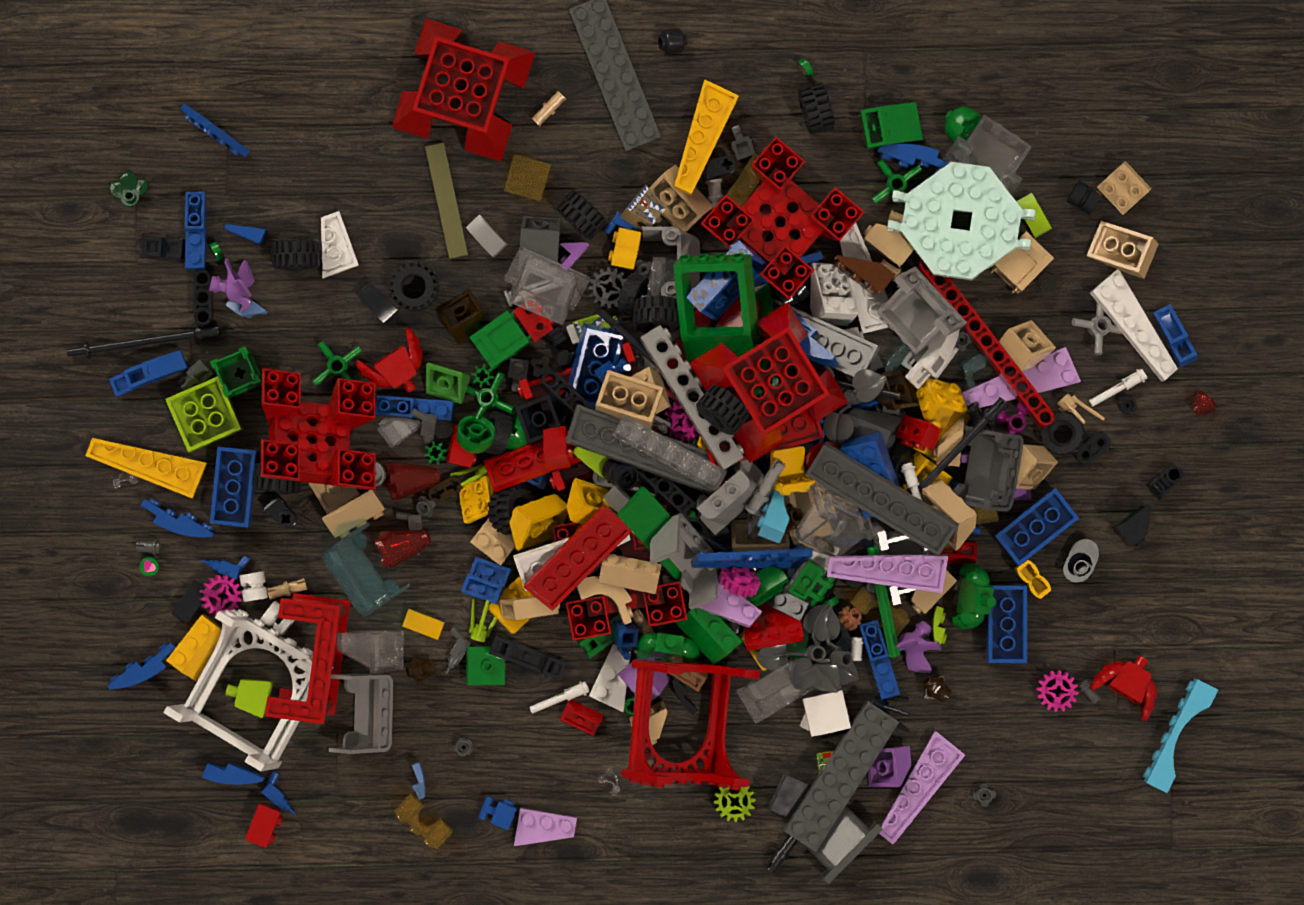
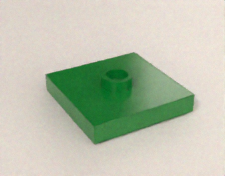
(483, 667)

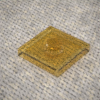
(527, 178)

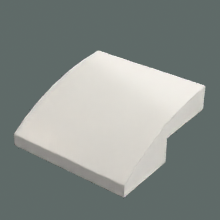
(826, 713)

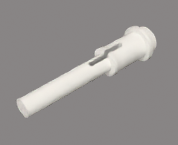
(1128, 382)
(911, 479)
(570, 693)

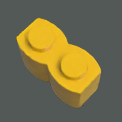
(625, 249)
(1036, 584)

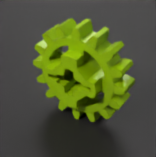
(728, 807)

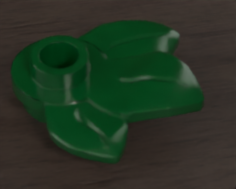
(129, 186)

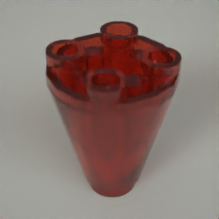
(409, 479)
(400, 545)

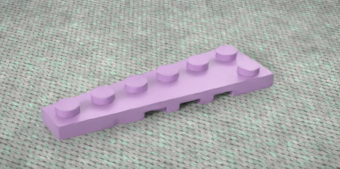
(1050, 373)
(905, 571)
(927, 776)

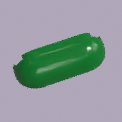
(771, 584)

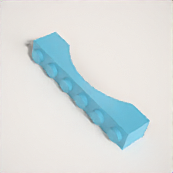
(776, 518)
(1162, 771)

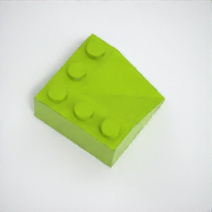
(204, 414)

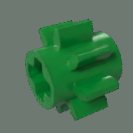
(479, 371)
(430, 449)

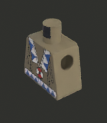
(645, 210)

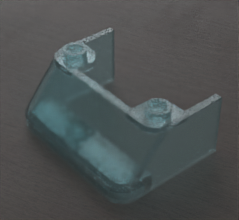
(358, 575)

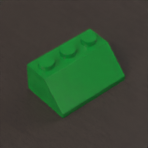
(710, 633)

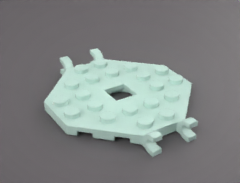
(958, 251)

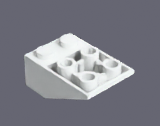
(831, 295)

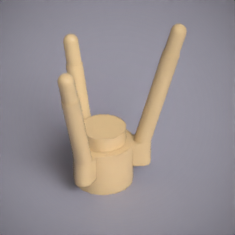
(1068, 404)

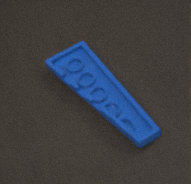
(754, 559)

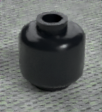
(672, 41)

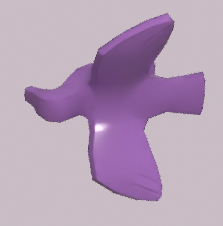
(235, 285)
(915, 645)

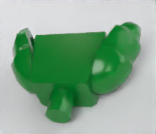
(974, 597)
(666, 647)

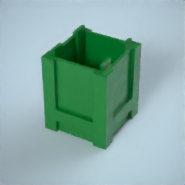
(500, 340)
(228, 367)

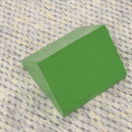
(446, 383)

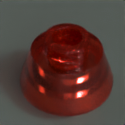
(1202, 403)

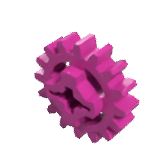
(679, 422)
(739, 581)
(222, 587)
(1056, 700)

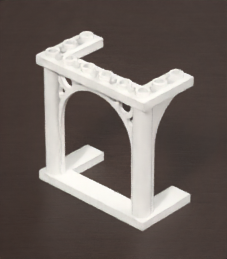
(234, 626)

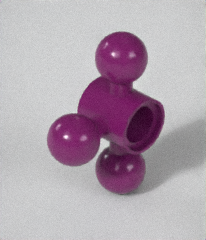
(1002, 417)

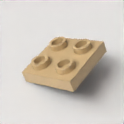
(1124, 187)

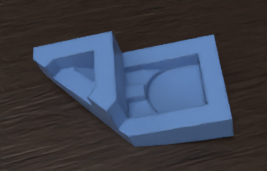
(253, 310)
(419, 787)

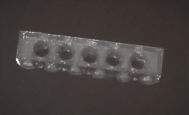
(669, 453)

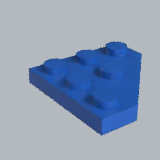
(213, 131)

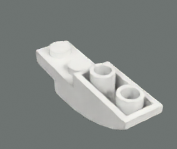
(933, 359)

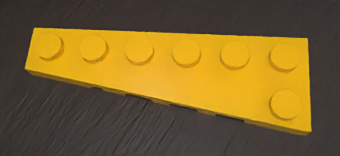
(707, 125)
(159, 468)

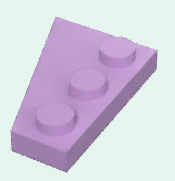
(732, 607)
(543, 826)

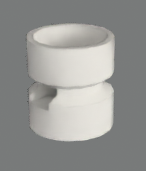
(253, 586)
(271, 616)

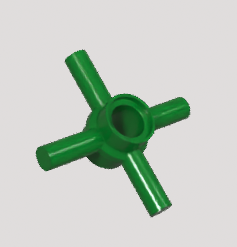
(891, 176)
(332, 358)
(495, 402)

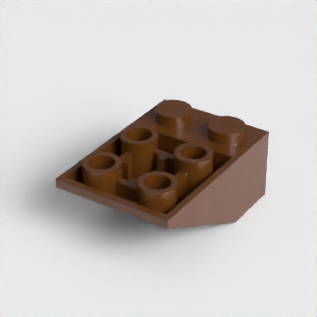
(870, 273)

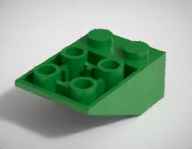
(890, 125)

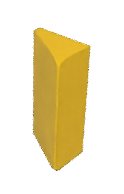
(423, 624)

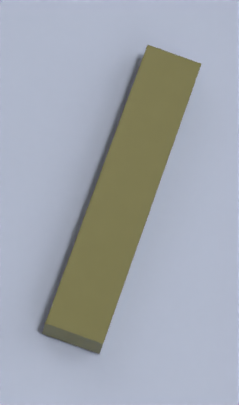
(446, 200)

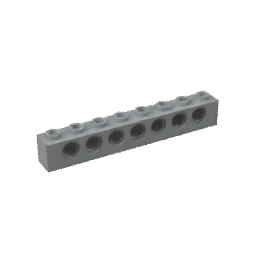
(662, 335)

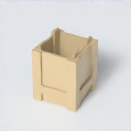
(1022, 265)

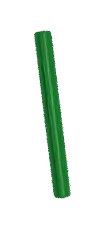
(885, 612)

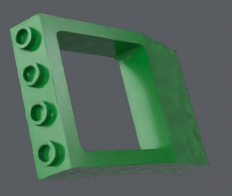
(700, 340)

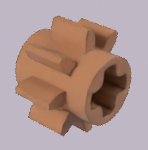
(849, 617)

